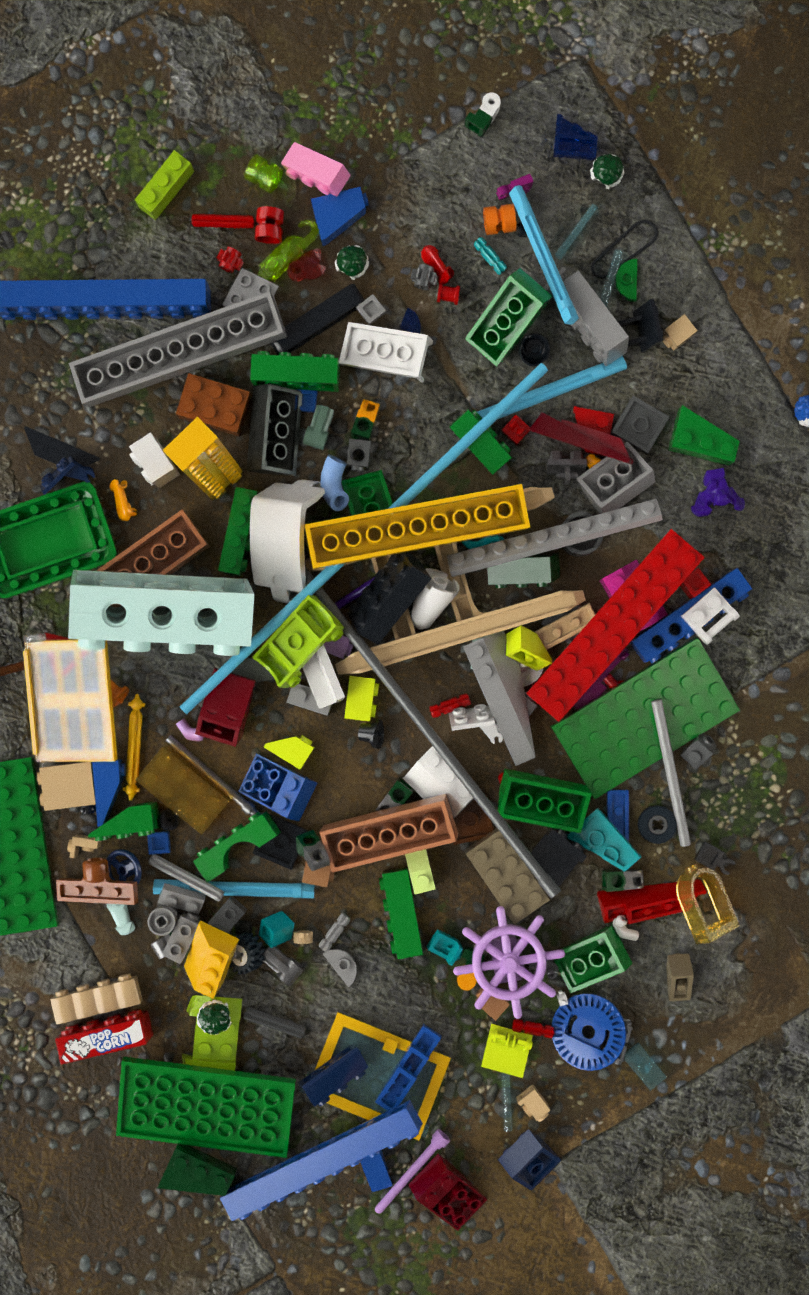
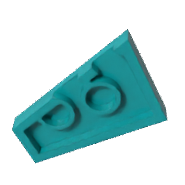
(606, 841)

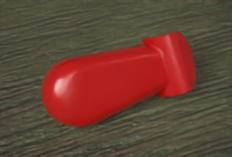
(431, 257)

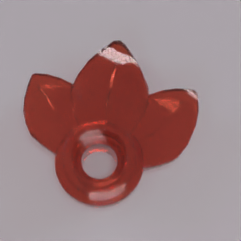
(308, 264)

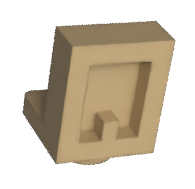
(83, 841)

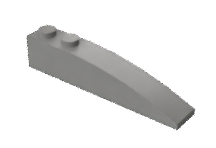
(504, 692)

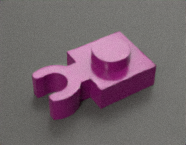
(525, 181)

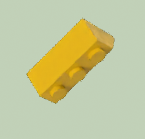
(209, 958)

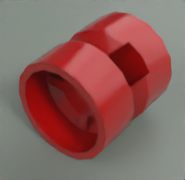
(269, 225)

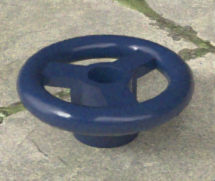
(125, 868)

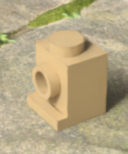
(533, 1103)

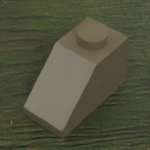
(679, 977)

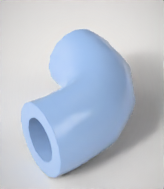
(331, 482)

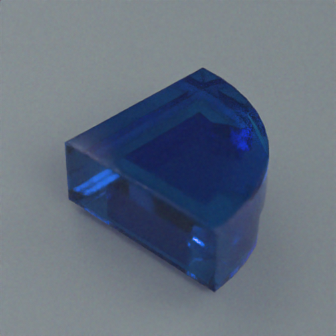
(411, 322)

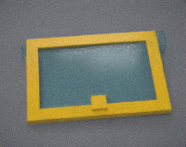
(381, 1053)

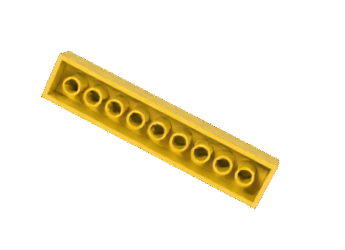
(204, 459)
(417, 526)

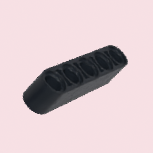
(319, 319)

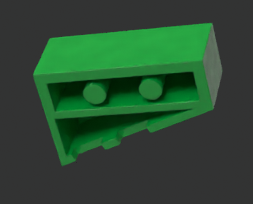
(701, 439)

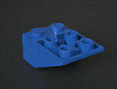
(277, 787)

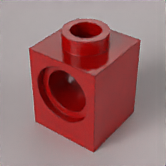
(695, 584)

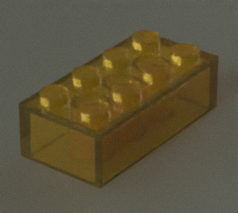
(183, 789)

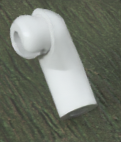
(623, 932)

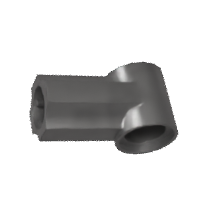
(286, 968)

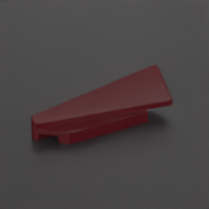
(582, 437)

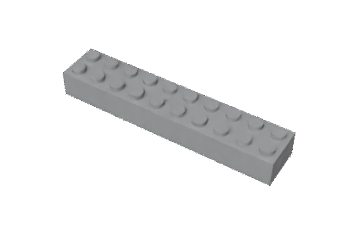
(178, 349)

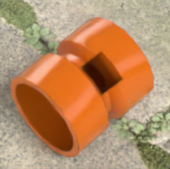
(499, 219)

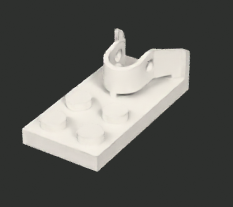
(385, 350)

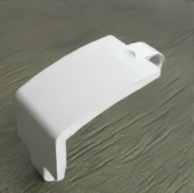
(278, 536)

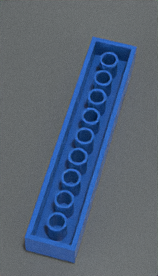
(104, 298)

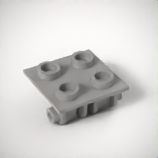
(248, 286)

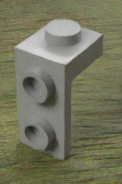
(181, 937)

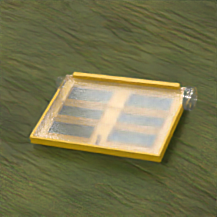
(69, 701)

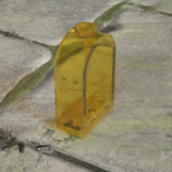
(691, 909)

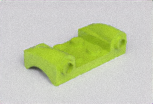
(298, 641)

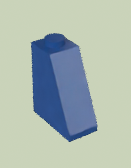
(338, 213)

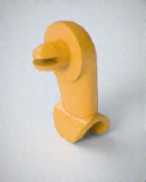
(122, 505)

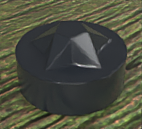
(169, 820)

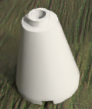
(433, 599)

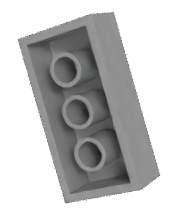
(595, 321)

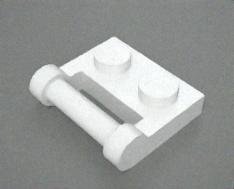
(705, 610)

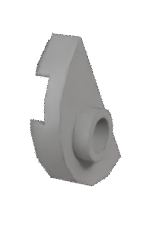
(343, 964)

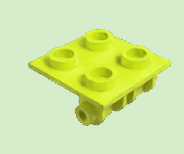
(507, 1051)

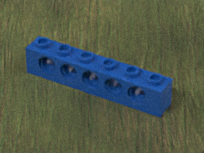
(643, 643)

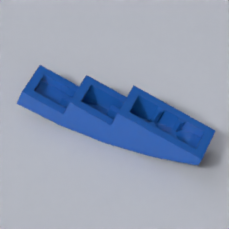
(408, 1068)

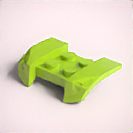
(215, 1050)

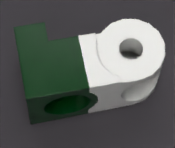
(485, 115)

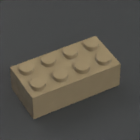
(506, 876)

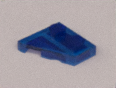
(573, 141)

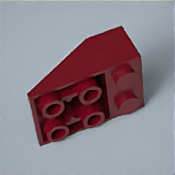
(226, 710)
(446, 1192)

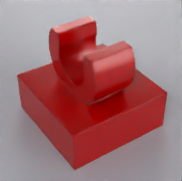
(516, 430)

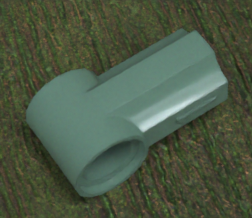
(317, 432)

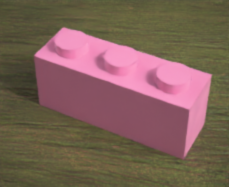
(315, 169)

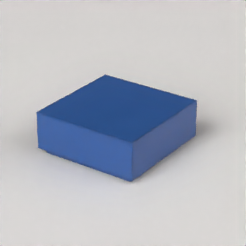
(309, 400)
(159, 842)

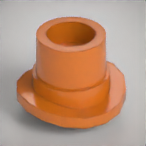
(118, 693)

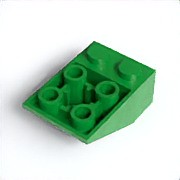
(134, 819)

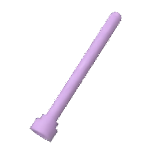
(438, 1140)

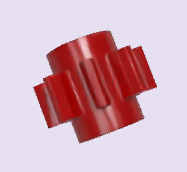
(230, 260)

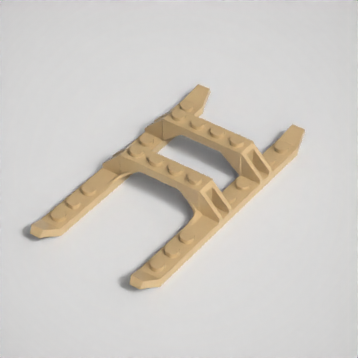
(469, 622)

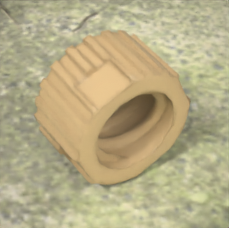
(303, 937)

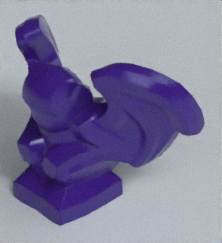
(716, 493)

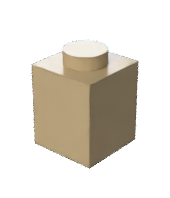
(678, 332)

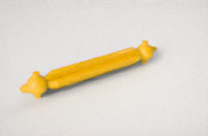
(134, 746)

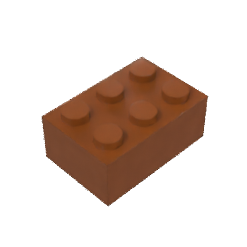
(214, 403)

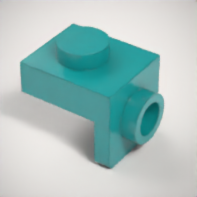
(445, 947)

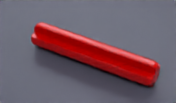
(224, 221)

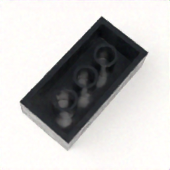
(388, 596)

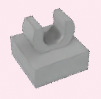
(371, 309)

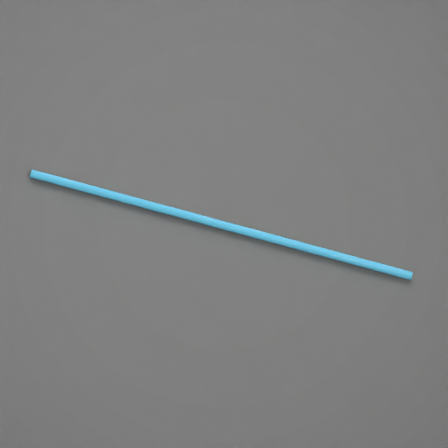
(329, 571)

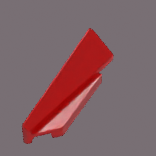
(643, 903)

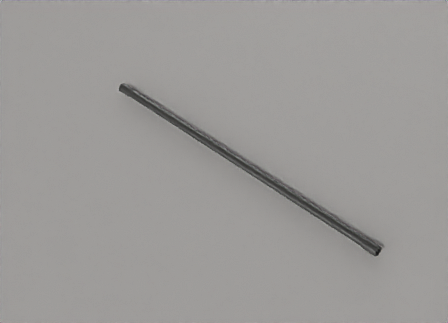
(543, 878)

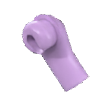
(187, 731)

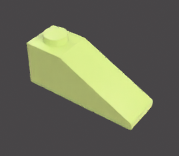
(420, 871)

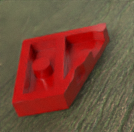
(595, 420)

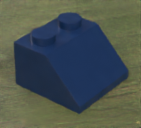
(529, 1160)

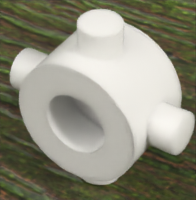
(562, 999)

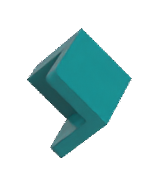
(276, 929)

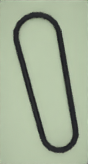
(620, 238)

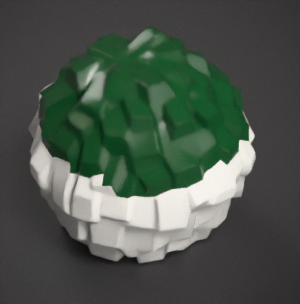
(607, 170)
(352, 261)
(214, 1017)

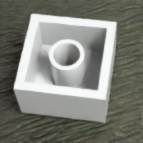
(156, 464)

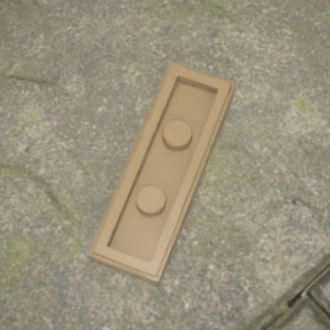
(565, 626)

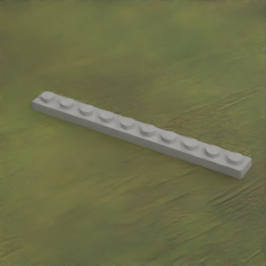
(554, 537)

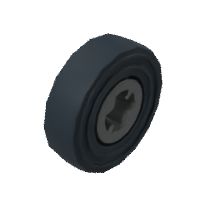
(657, 835)

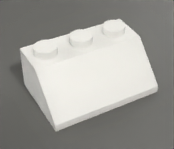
(434, 778)

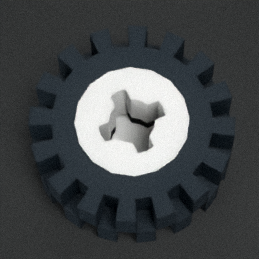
(247, 954)

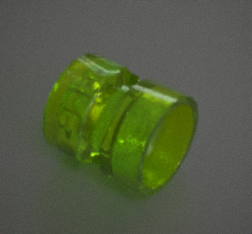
(261, 172)

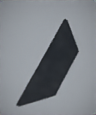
(54, 450)

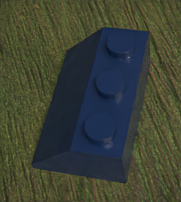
(334, 1075)

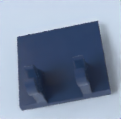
(69, 468)

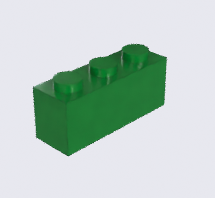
(485, 447)

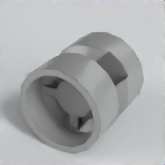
(163, 920)

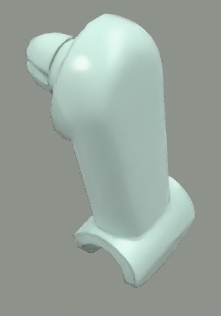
(122, 919)

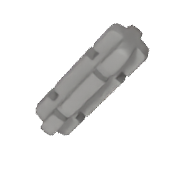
(334, 932)

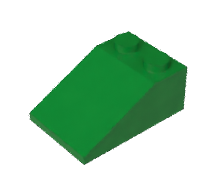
(367, 493)
(593, 959)

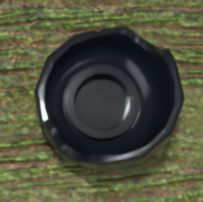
(534, 349)

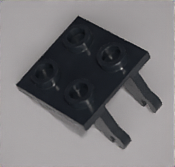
(648, 326)

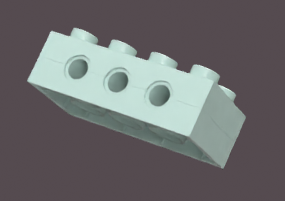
(139, 622)

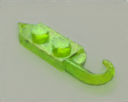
(288, 251)

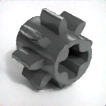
(424, 277)

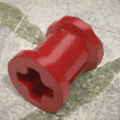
(448, 293)

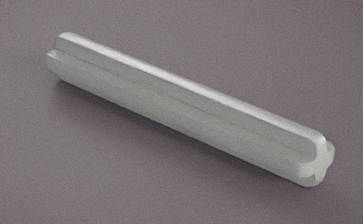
(186, 877)

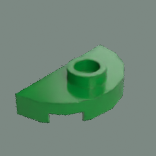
(627, 280)

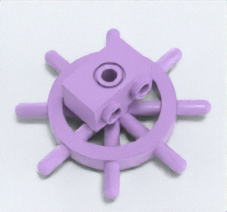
(507, 963)

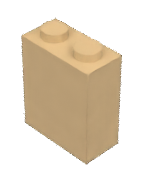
(66, 786)

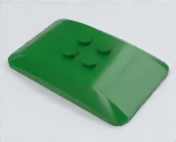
(51, 538)

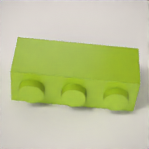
(164, 185)

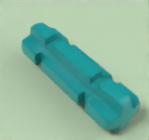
(490, 255)

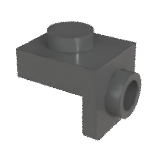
(699, 750)

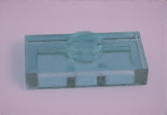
(644, 1066)

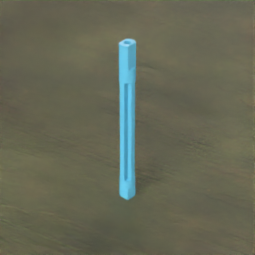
(543, 255)
(562, 386)
(257, 889)

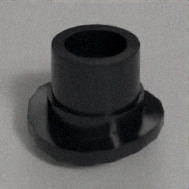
(372, 733)

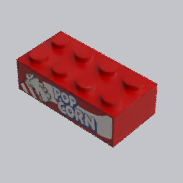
(104, 1036)

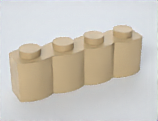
(96, 999)

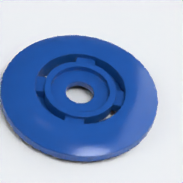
(582, 1051)

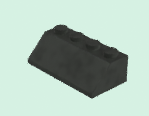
(274, 430)

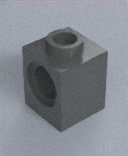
(355, 446)

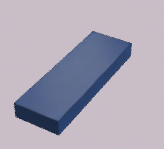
(619, 810)

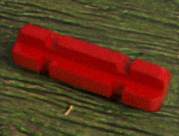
(450, 704)
(532, 1028)

